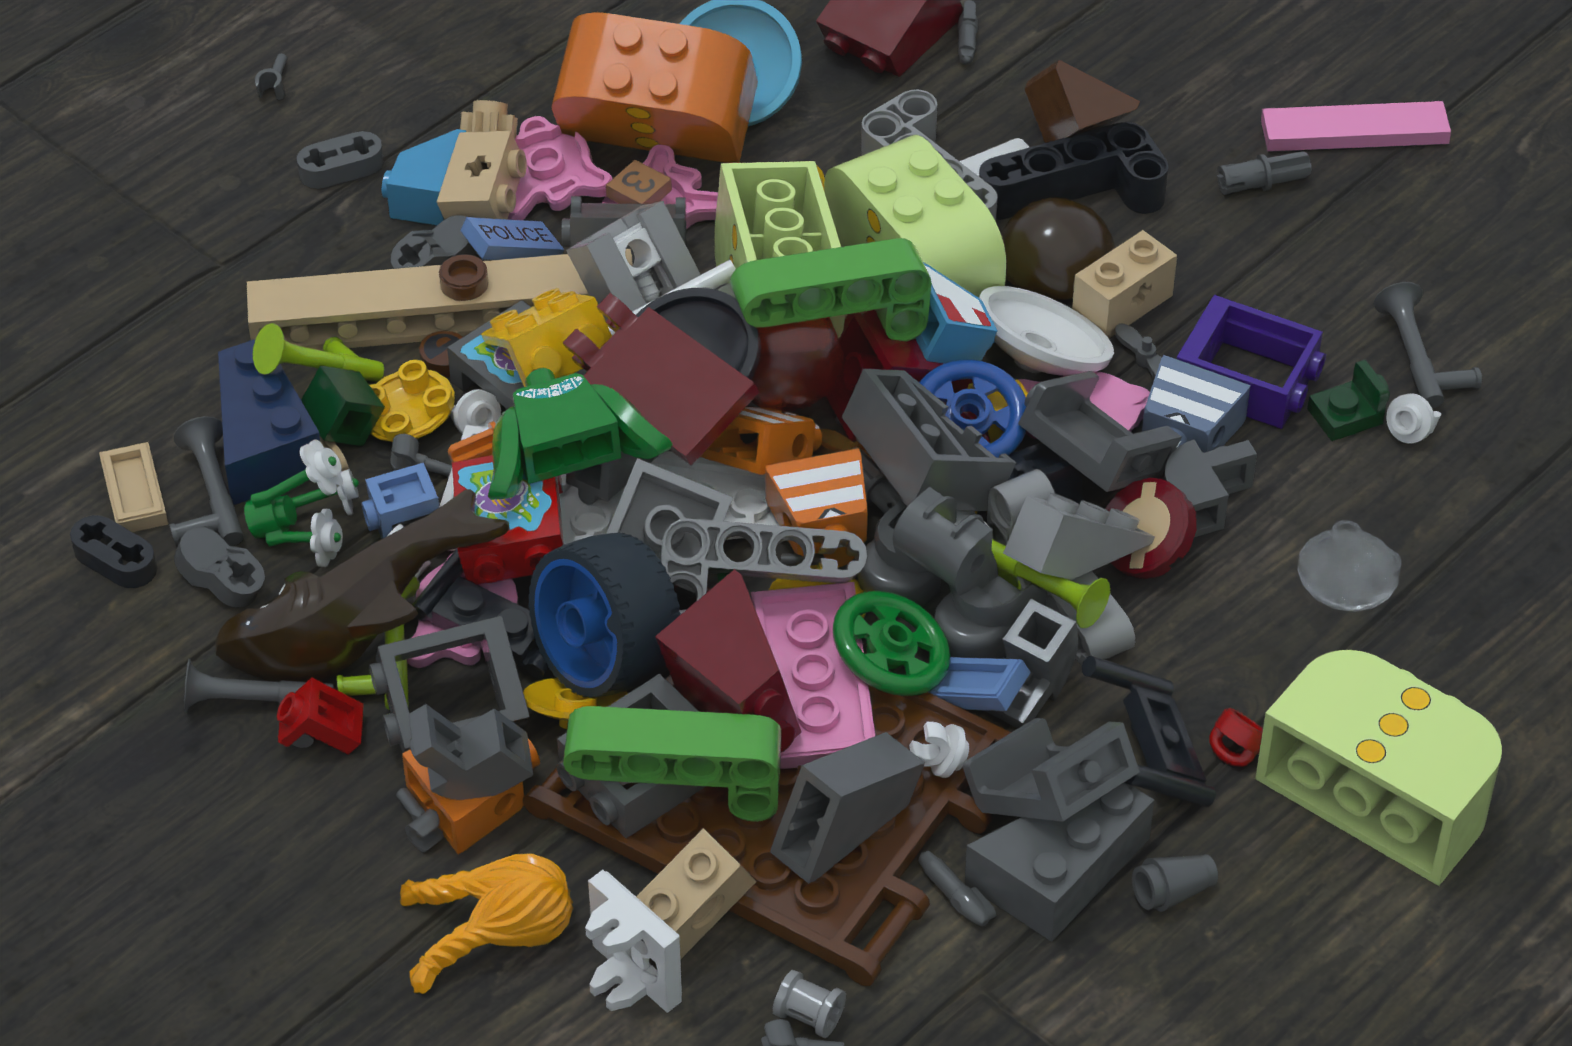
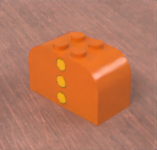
(655, 85)

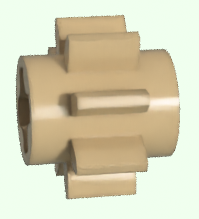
(488, 117)

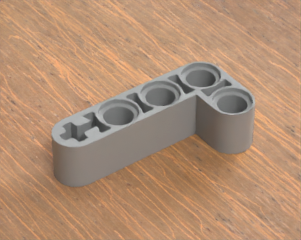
(916, 114)
(763, 561)
(1113, 629)

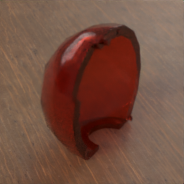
(797, 364)

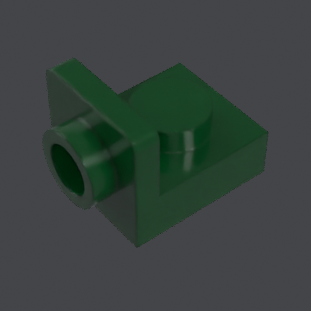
(1352, 405)

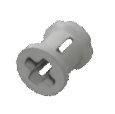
(809, 1003)

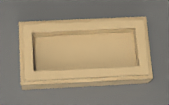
(133, 487)

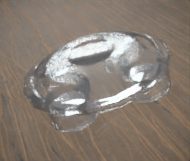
(1349, 568)

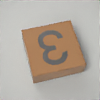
(638, 185)

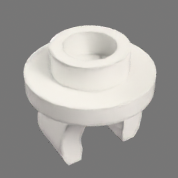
(475, 409)
(1411, 418)
(947, 748)

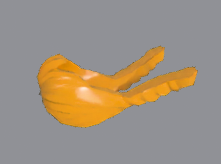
(519, 905)

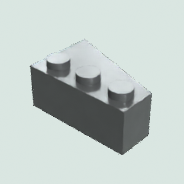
(919, 445)
(1054, 868)

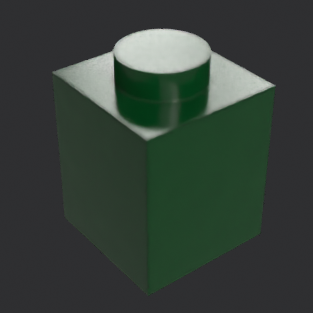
(342, 405)

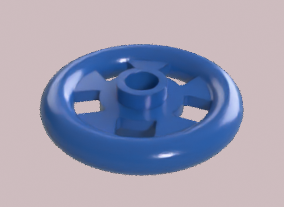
(986, 380)

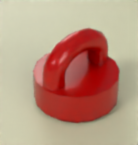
(1240, 730)

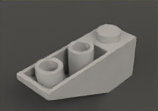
(1072, 538)

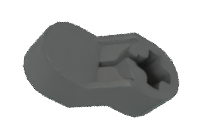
(433, 245)
(224, 569)

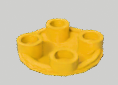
(413, 401)

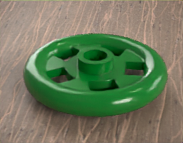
(891, 643)

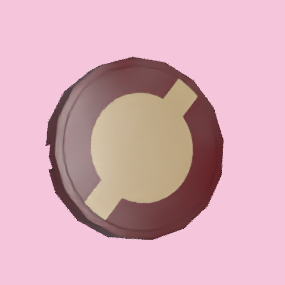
(1162, 513)

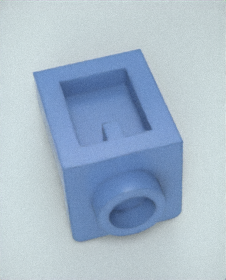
(398, 498)

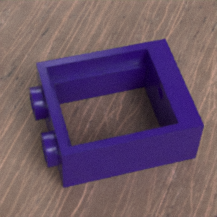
(1263, 335)

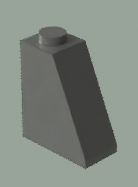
(844, 802)

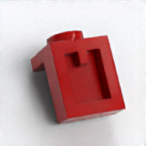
(321, 714)

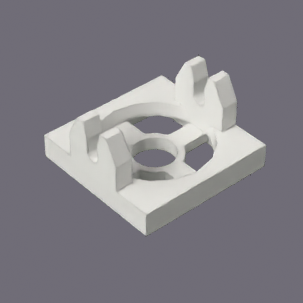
(616, 931)

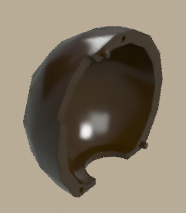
(1051, 244)

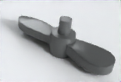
(1142, 347)

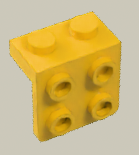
(538, 333)

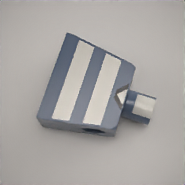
(1196, 404)

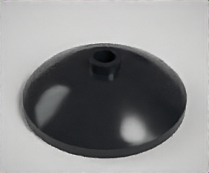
(715, 323)

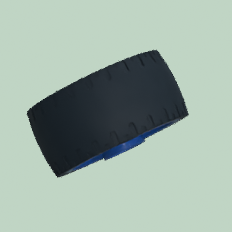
(600, 611)

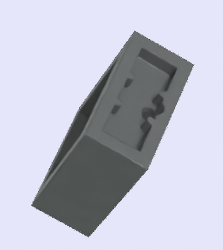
(497, 657)
(643, 802)

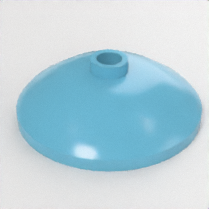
(770, 41)

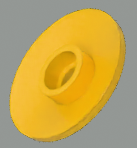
(558, 702)

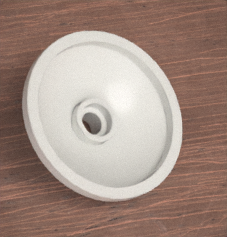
(1045, 333)

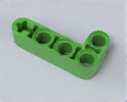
(838, 282)
(680, 750)

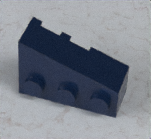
(260, 424)

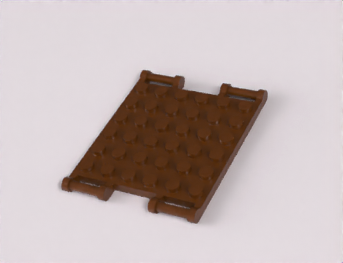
(836, 906)

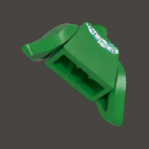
(565, 428)

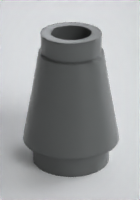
(1170, 880)

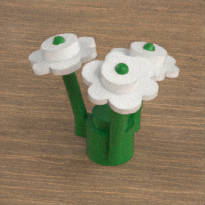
(271, 514)

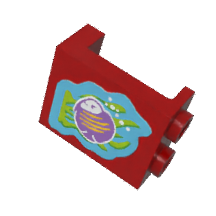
(532, 520)

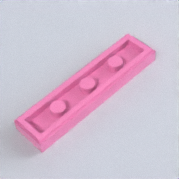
(1355, 126)

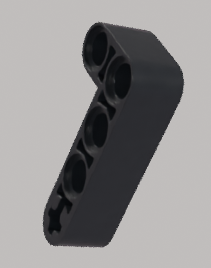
(1080, 166)

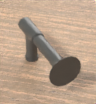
(1400, 302)
(200, 437)
(203, 687)

